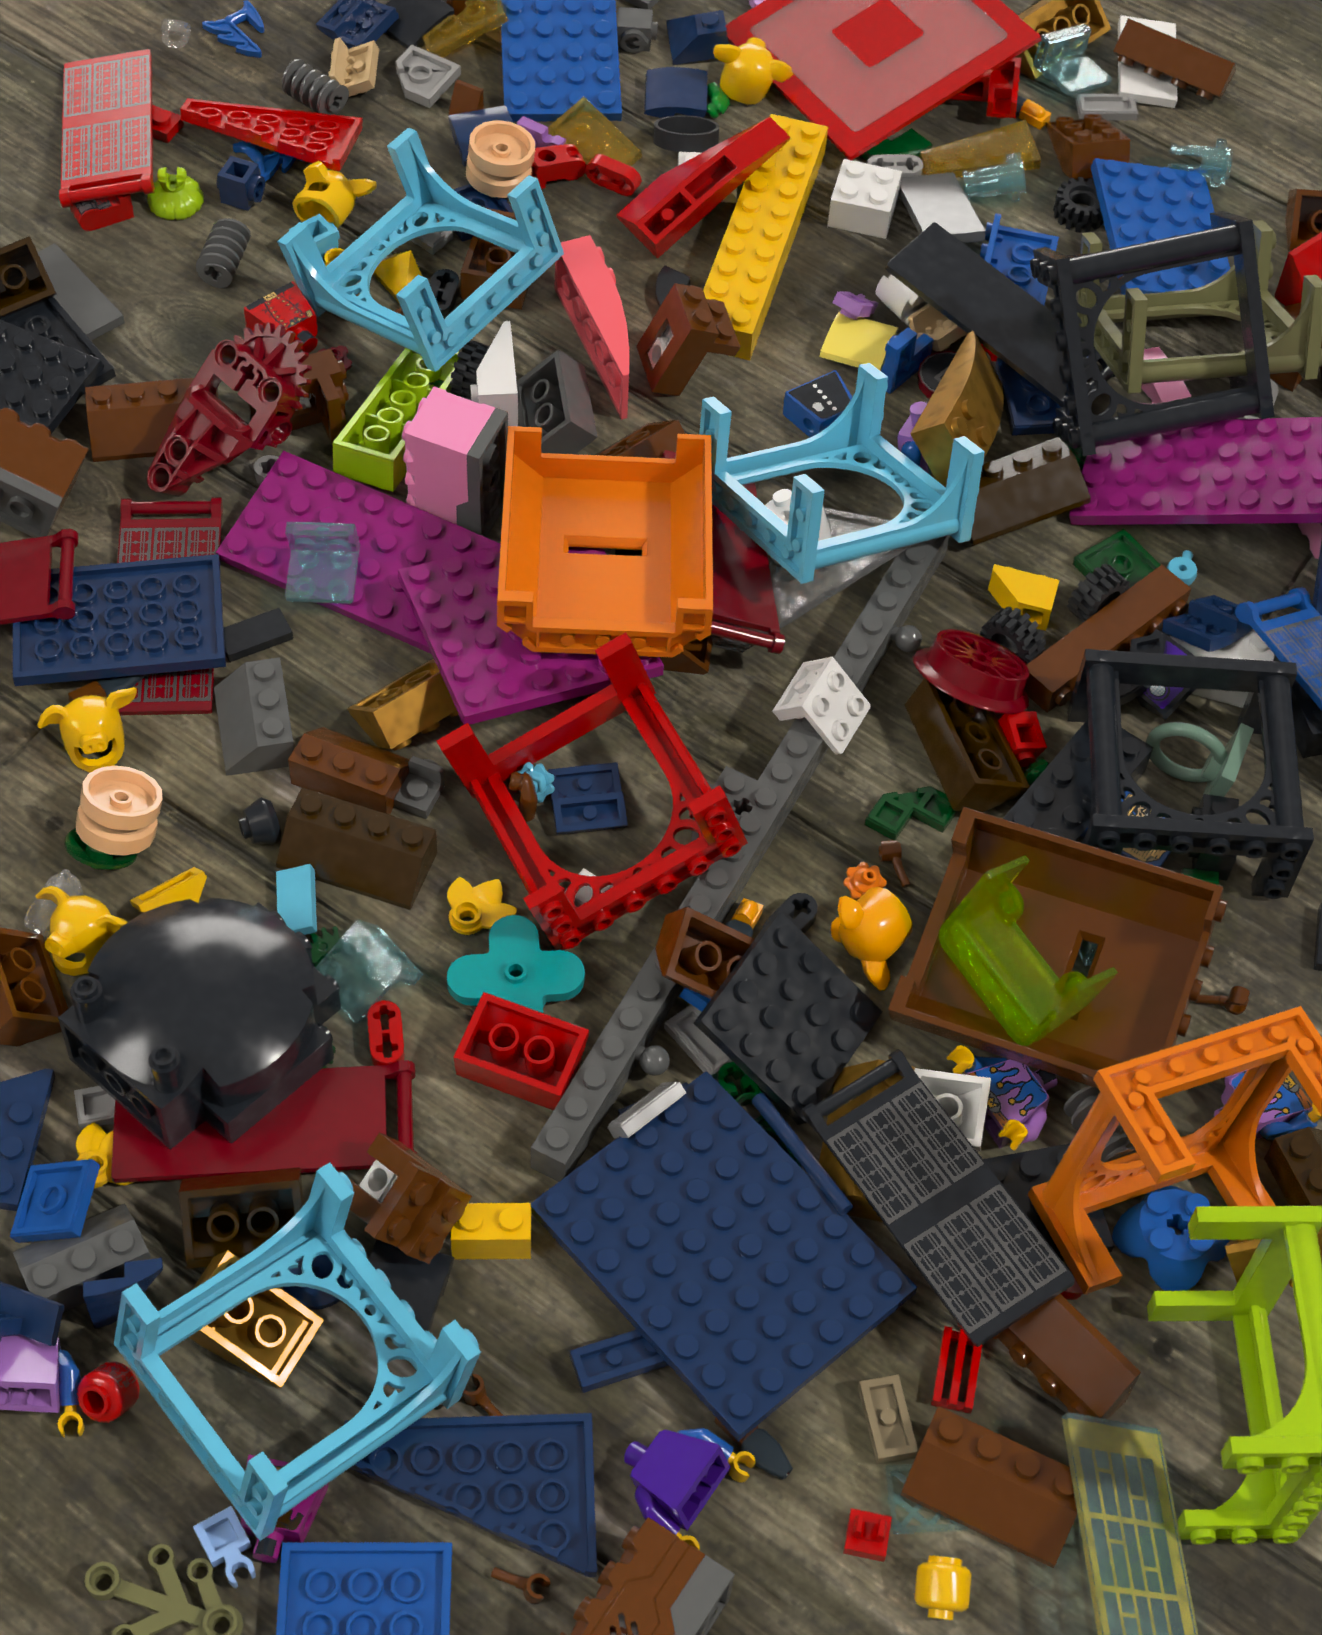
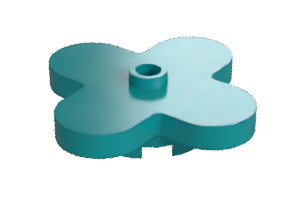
(516, 969)

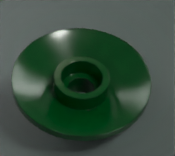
(92, 857)

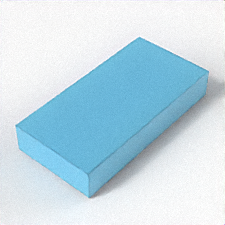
(297, 898)

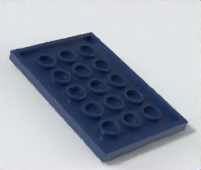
(127, 623)

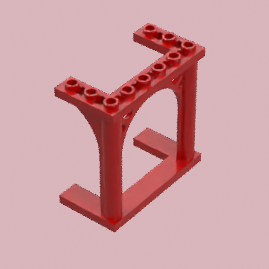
(551, 907)

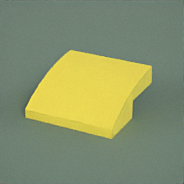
(857, 341)

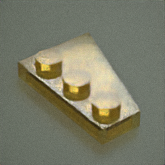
(464, 28)
(594, 134)

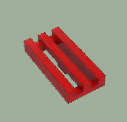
(953, 1403)

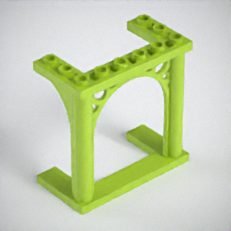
(1282, 1452)

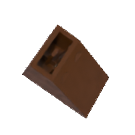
(1083, 140)

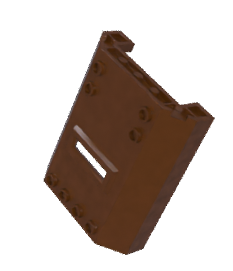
(1140, 915)

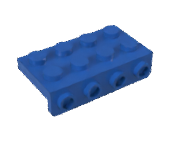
(1011, 253)

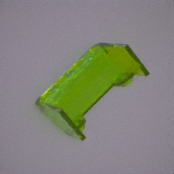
(1006, 966)

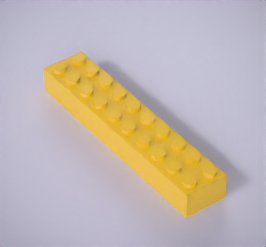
(764, 230)

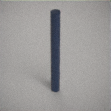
(802, 1154)

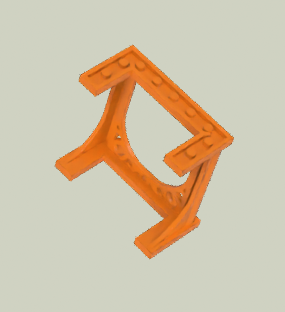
(1220, 1148)

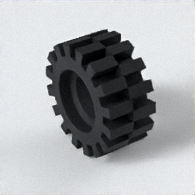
(1077, 215)
(466, 368)
(1096, 592)
(1015, 633)

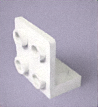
(826, 700)

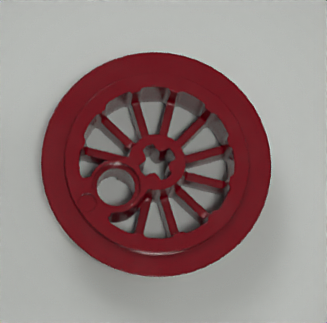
(975, 671)

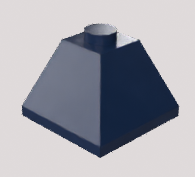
(695, 36)

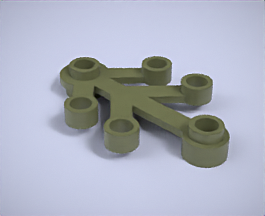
(170, 1608)

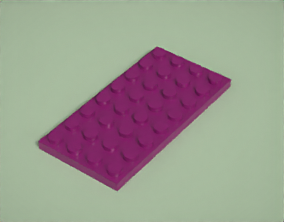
(1209, 475)
(388, 532)

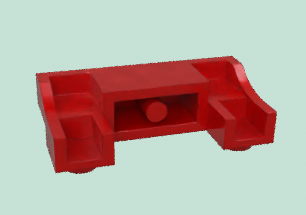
(996, 89)

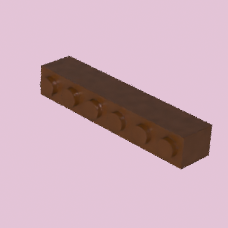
(1127, 617)

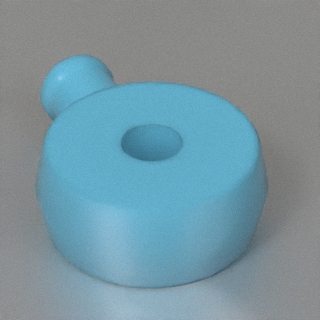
(1184, 567)

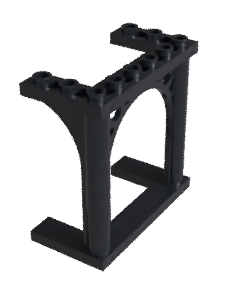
(1068, 273)
(1267, 709)

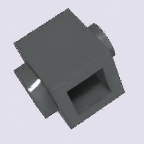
(635, 29)

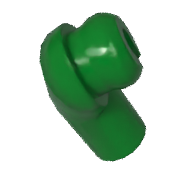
(719, 99)

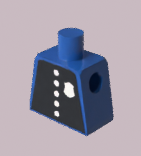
(816, 403)

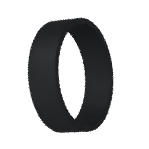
(686, 133)

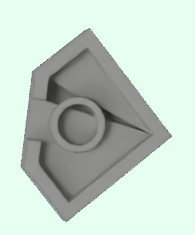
(425, 75)

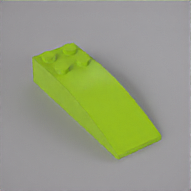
(372, 442)

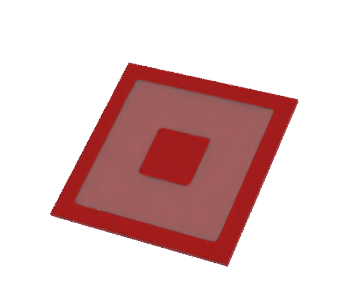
(880, 62)

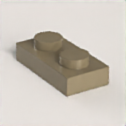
(887, 1419)

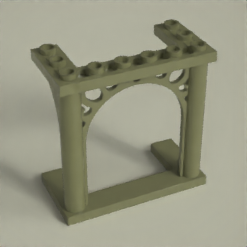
(1290, 342)

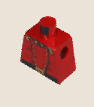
(285, 308)

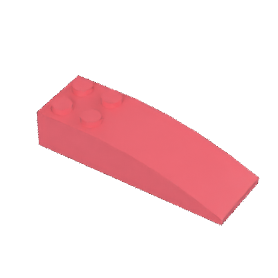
(596, 313)

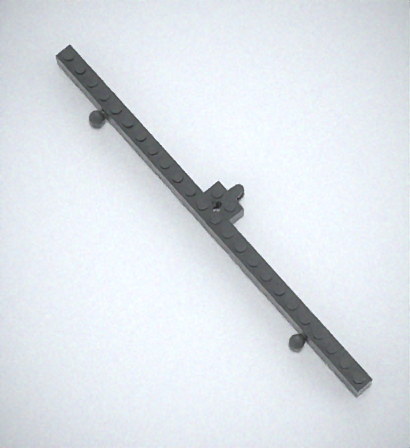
(761, 811)

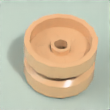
(499, 157)
(118, 810)

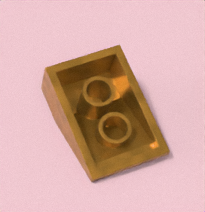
(262, 1332)

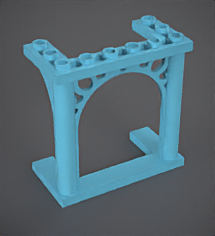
(427, 198)
(848, 438)
(317, 1229)

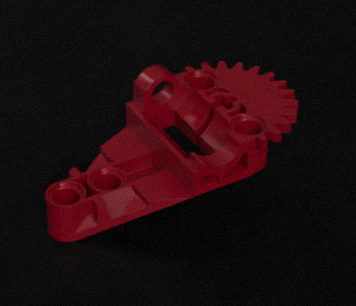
(208, 431)

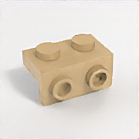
(354, 66)
(935, 325)

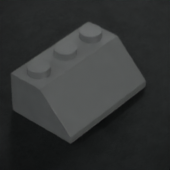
(559, 402)
(254, 718)
(61, 1265)

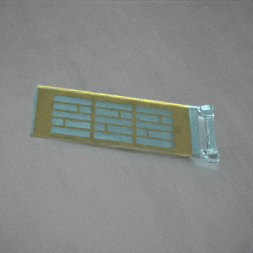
(1128, 1528)

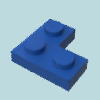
(904, 356)

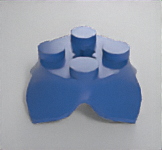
(1172, 1259)

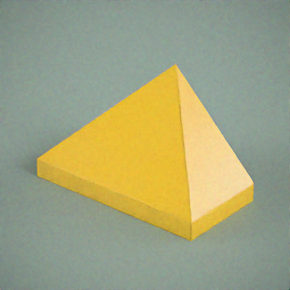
(397, 272)
(181, 887)

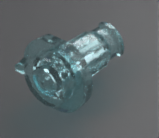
(1215, 161)
(997, 179)

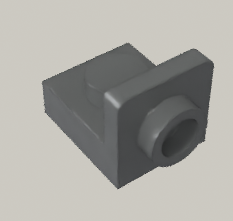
(420, 787)

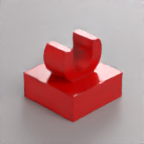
(867, 1535)

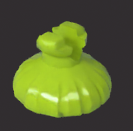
(175, 195)

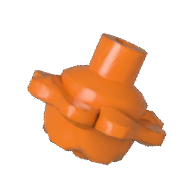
(863, 878)

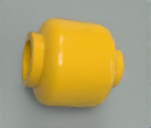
(943, 1587)

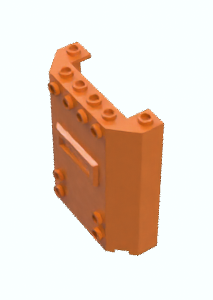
(610, 502)

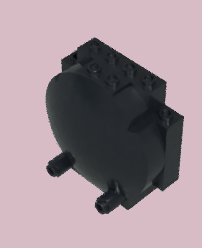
(201, 1017)

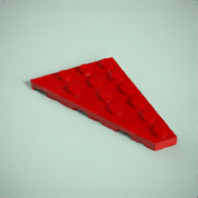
(289, 132)

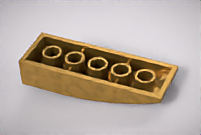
(963, 404)

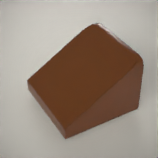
(466, 98)

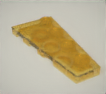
(983, 151)

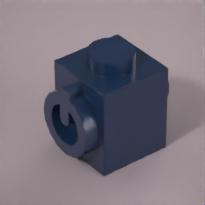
(240, 183)

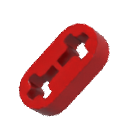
(613, 175)
(378, 1036)

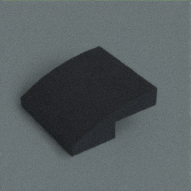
(416, 20)
(413, 1279)

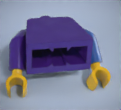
(681, 1474)

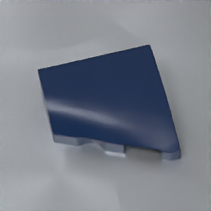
(104, 1296)

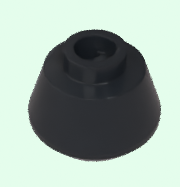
(260, 823)

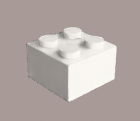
(864, 198)

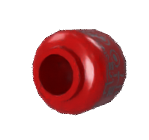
(108, 1392)

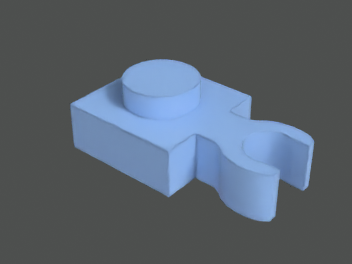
(224, 1541)

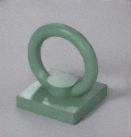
(1221, 765)

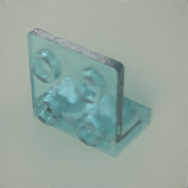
(1064, 63)
(322, 562)
(366, 967)

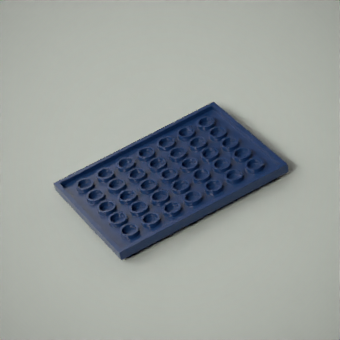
(723, 1254)

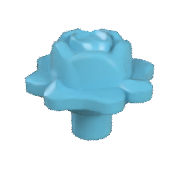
(541, 779)

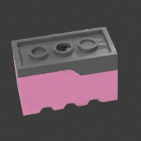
(457, 460)

